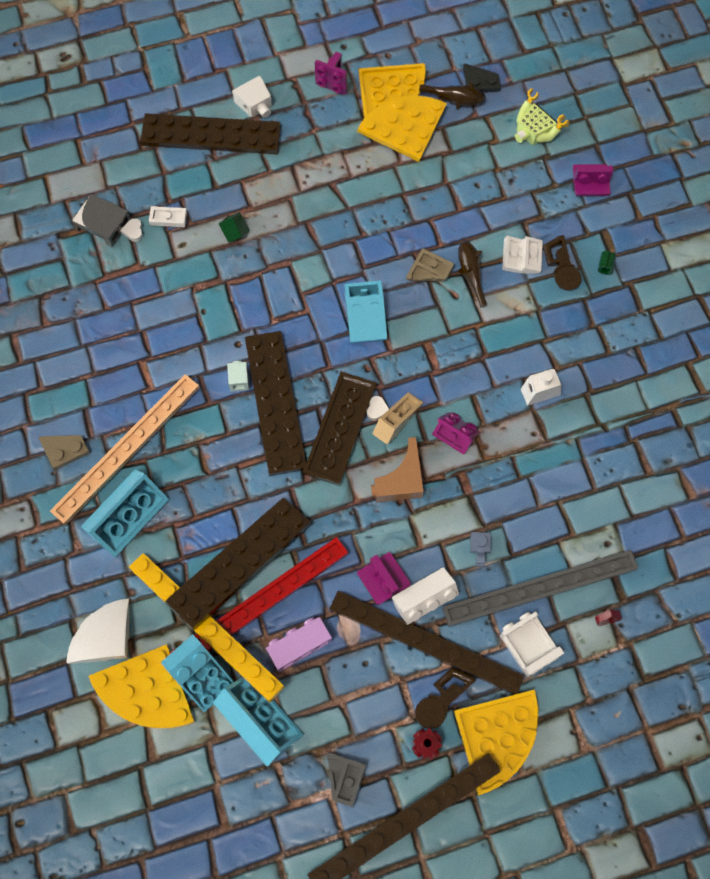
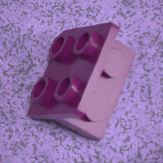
(331, 75)
(592, 179)
(455, 432)
(383, 578)

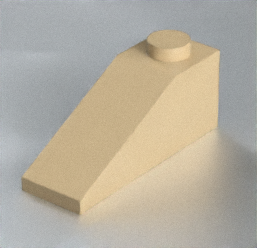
(396, 418)

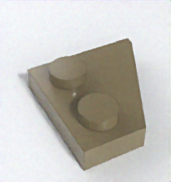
(430, 268)
(63, 449)

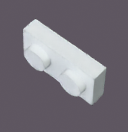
(167, 216)

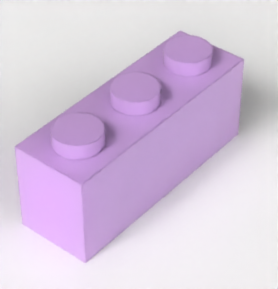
(298, 643)

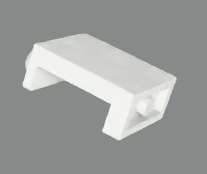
(530, 644)

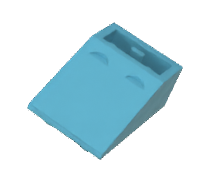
(365, 311)
(197, 672)

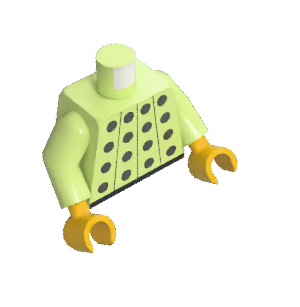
(536, 124)

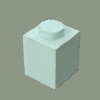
(238, 376)

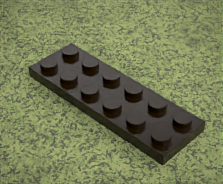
(339, 428)

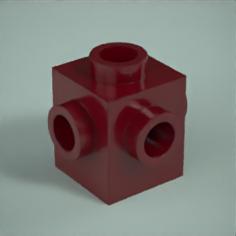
(426, 752)

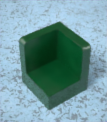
(234, 227)

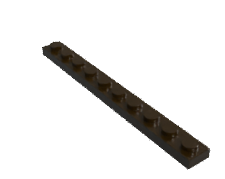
(427, 643)
(407, 820)

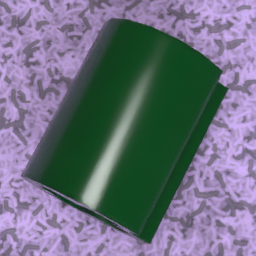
(606, 263)

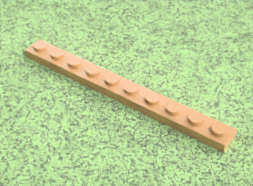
(124, 450)

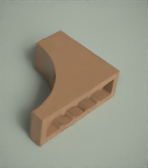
(404, 481)

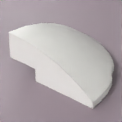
(102, 635)

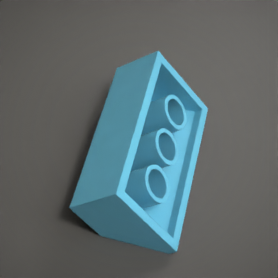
(125, 512)
(257, 721)

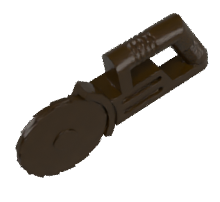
(565, 274)
(432, 710)

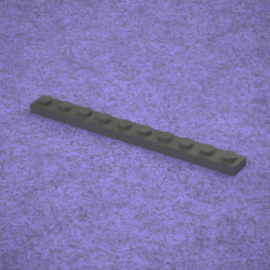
(539, 588)

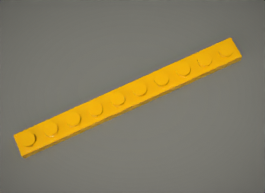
(212, 633)

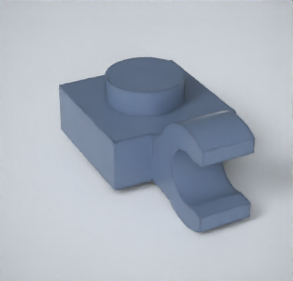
(480, 544)

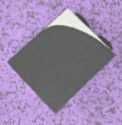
(101, 219)

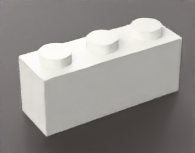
(425, 595)

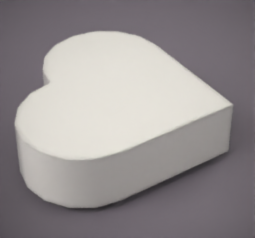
(132, 230)
(377, 408)

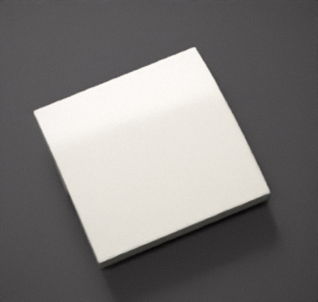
(522, 255)

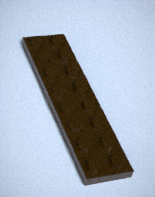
(210, 133)
(275, 403)
(237, 564)

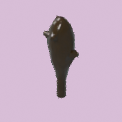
(458, 95)
(471, 269)

